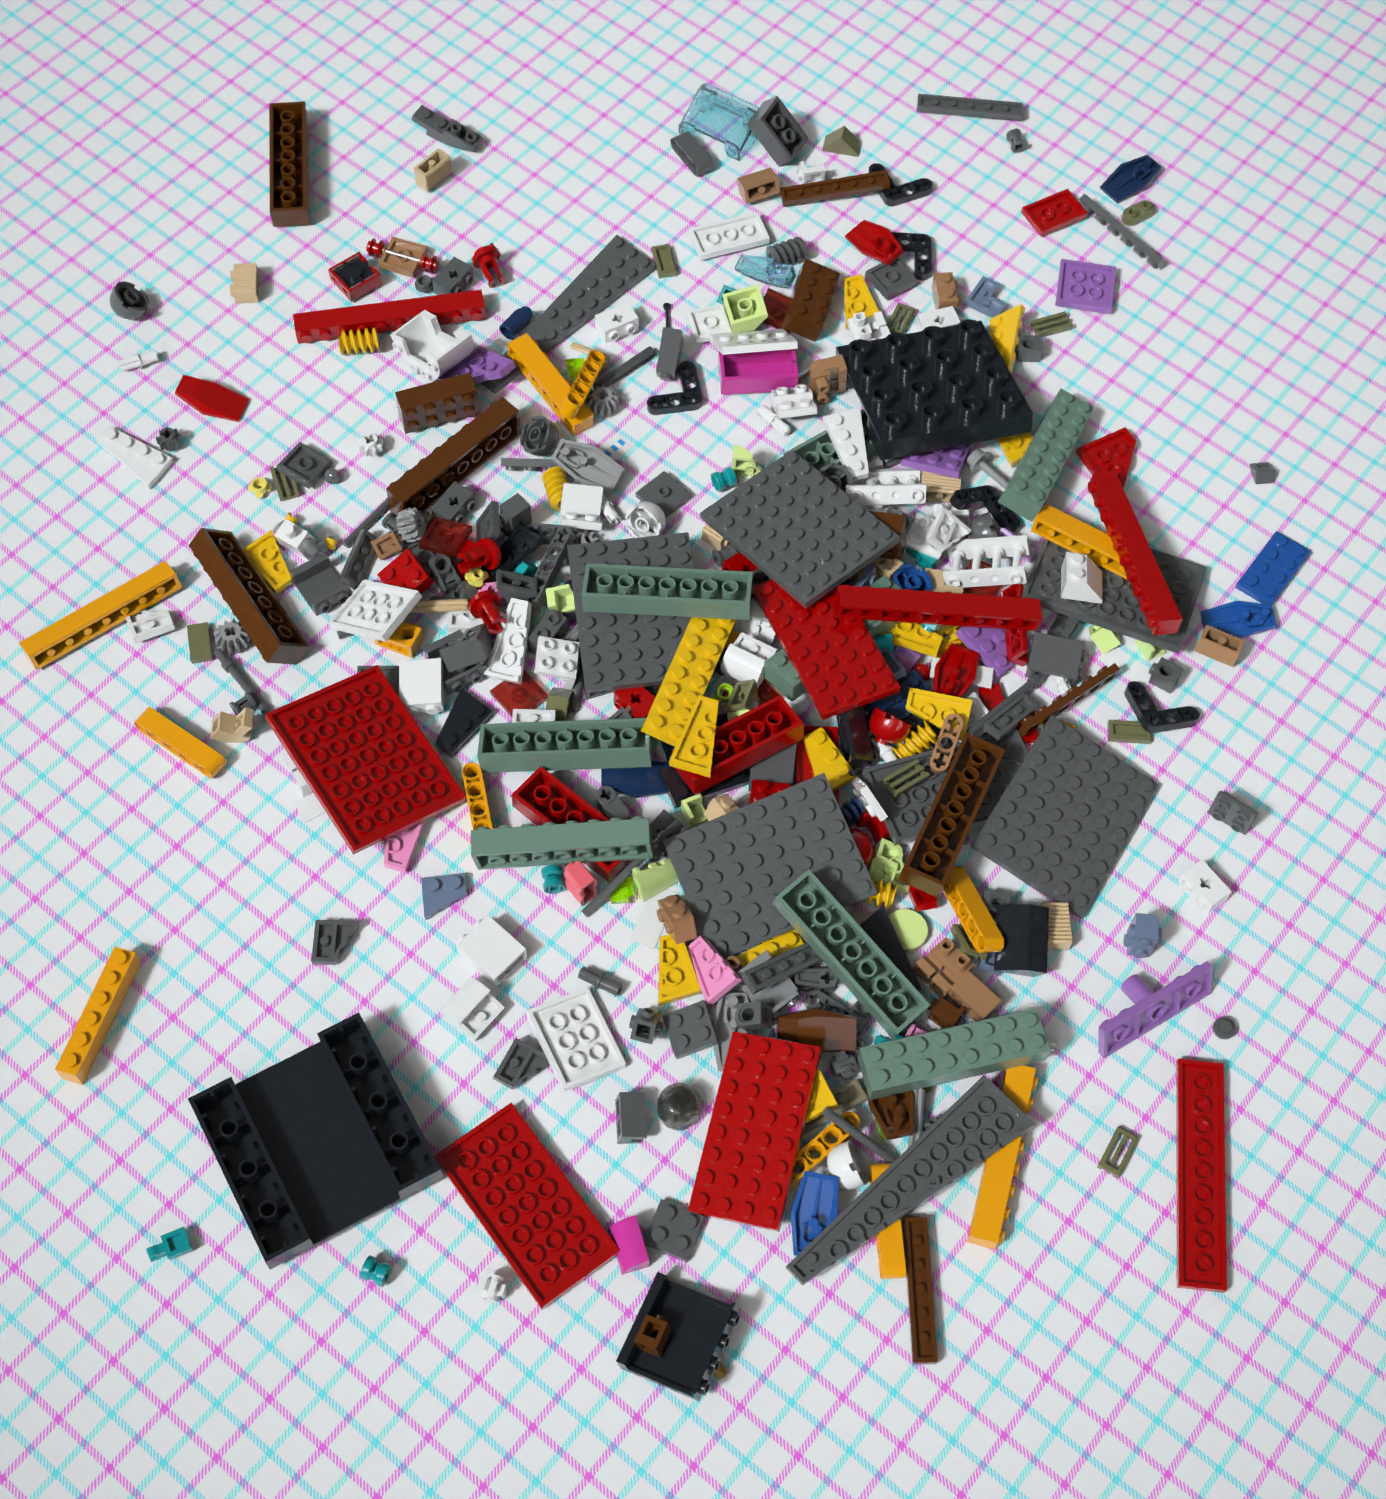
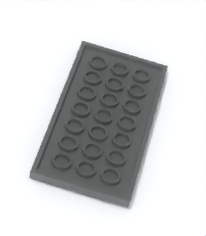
(910, 809)

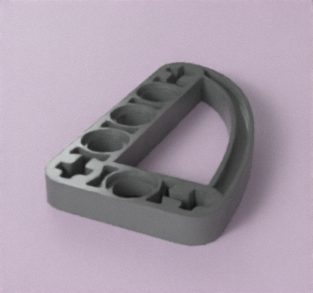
(559, 539)

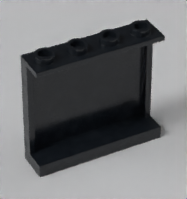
(694, 1345)

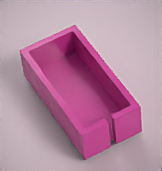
(757, 371)

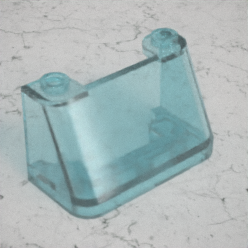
(721, 118)

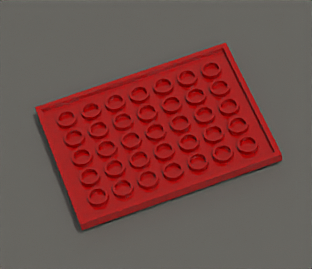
(365, 758)

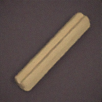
(441, 606)

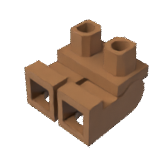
(827, 376)
(943, 967)

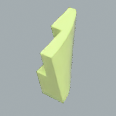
(744, 462)
(888, 865)
(654, 878)

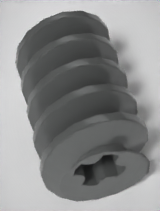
(787, 250)

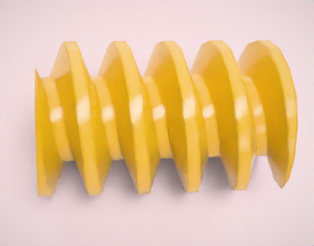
(358, 341)
(553, 483)
(917, 742)
(884, 893)

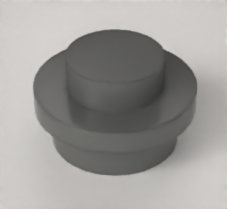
(423, 283)
(1224, 1028)

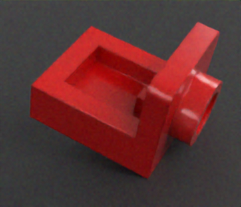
(877, 828)
(921, 899)

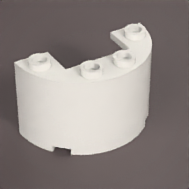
(430, 349)

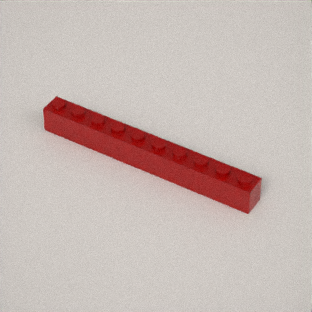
(387, 316)
(1134, 553)
(937, 608)

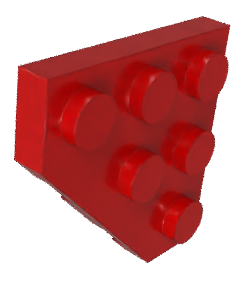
(1109, 454)

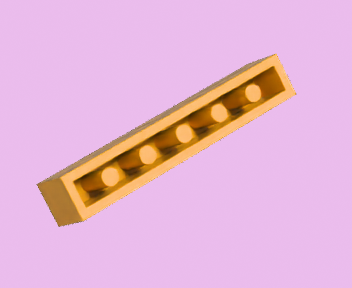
(547, 381)
(1077, 538)
(98, 1015)

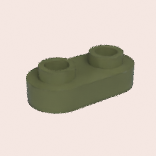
(1138, 213)

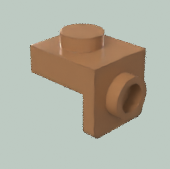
(387, 544)

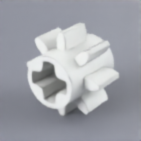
(371, 444)
(492, 1287)

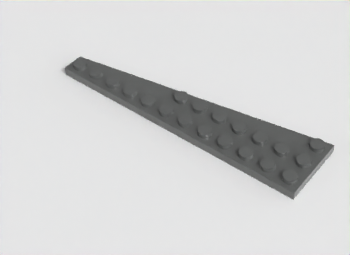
(593, 290)
(951, 1147)

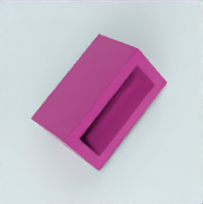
(629, 1240)

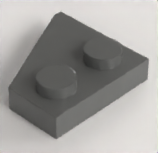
(331, 940)
(520, 1064)

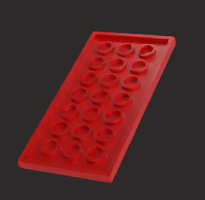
(829, 653)
(755, 1131)
(527, 1205)

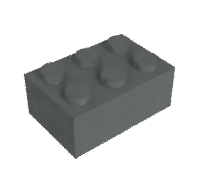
(777, 131)

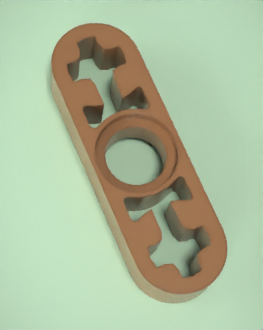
(946, 727)

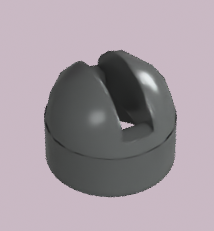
(331, 475)

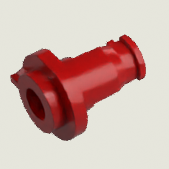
(486, 259)
(485, 554)
(486, 607)

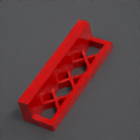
(1016, 639)

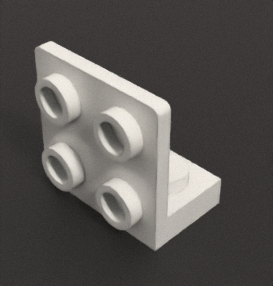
(581, 506)
(918, 534)
(557, 659)

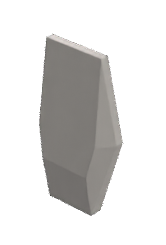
(587, 464)
(725, 1024)

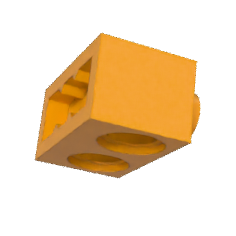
(398, 643)

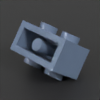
(1142, 935)

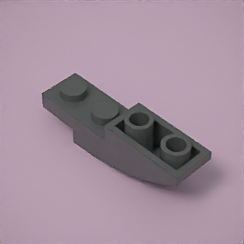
(446, 132)

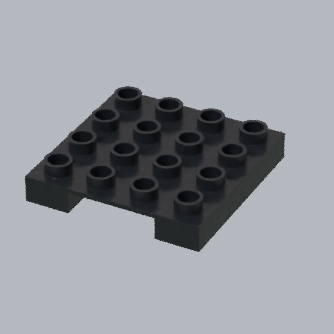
(935, 389)
(316, 1141)

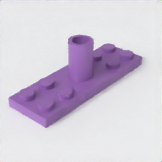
(1152, 1007)

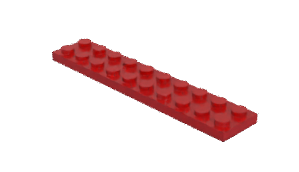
(1200, 1176)

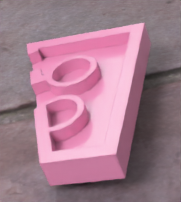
(401, 847)
(712, 970)

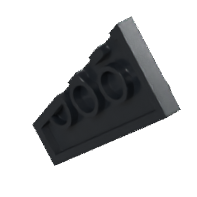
(679, 790)
(883, 934)

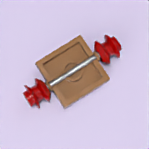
(402, 256)

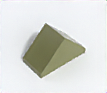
(841, 142)
(743, 696)
(559, 700)

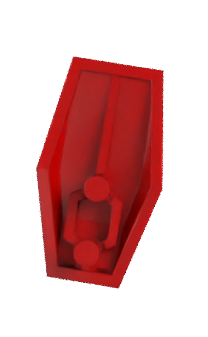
(875, 242)
(211, 398)
(955, 671)

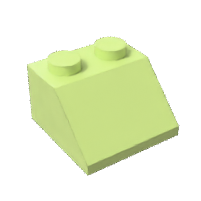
(745, 308)

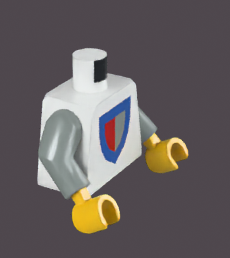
(300, 540)

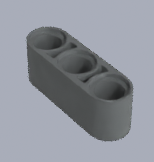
(691, 153)

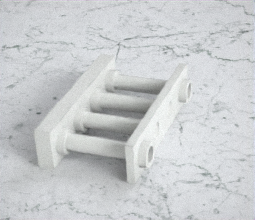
(889, 487)
(987, 548)

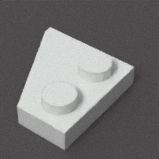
(946, 530)
(149, 624)

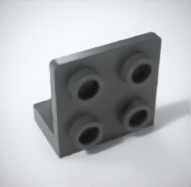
(1232, 812)

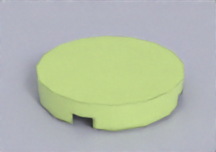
(910, 928)

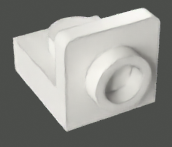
(810, 174)

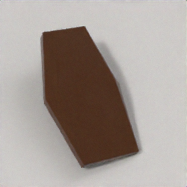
(819, 1028)
(894, 1114)

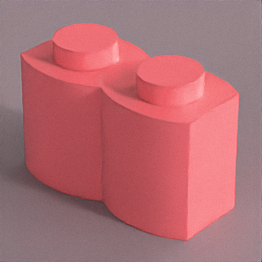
(580, 882)

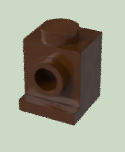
(945, 1013)
(650, 1327)

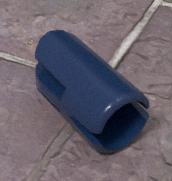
(516, 322)
(852, 811)

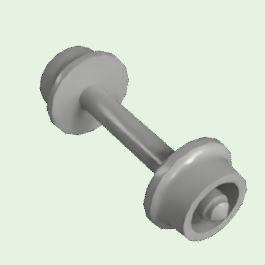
(978, 460)

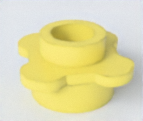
(256, 484)
(476, 581)

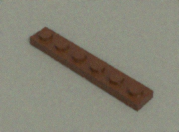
(835, 188)
(1072, 697)
(919, 1291)

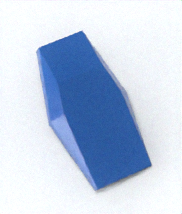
(1240, 618)
(813, 1208)

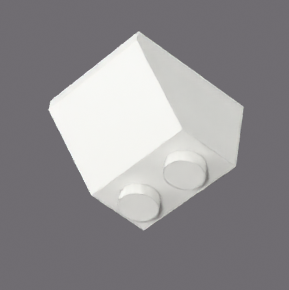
(1081, 579)

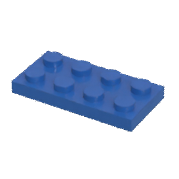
(1273, 569)

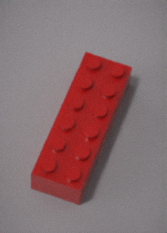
(748, 741)
(547, 799)

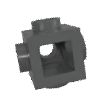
(645, 1025)

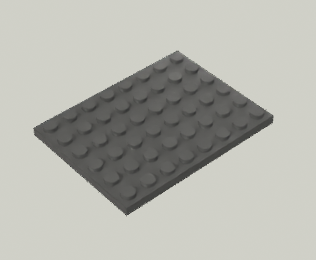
(799, 528)
(1119, 607)
(627, 648)
(1065, 816)
(754, 853)

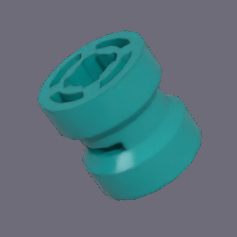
(723, 479)
(553, 879)
(375, 1271)

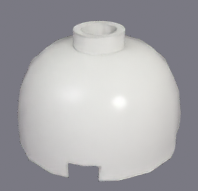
(645, 519)
(844, 1165)

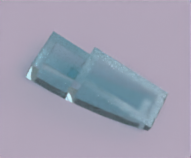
(766, 271)

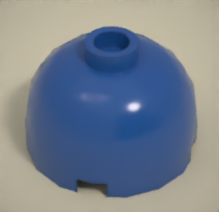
(912, 578)

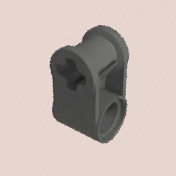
(446, 577)
(610, 804)

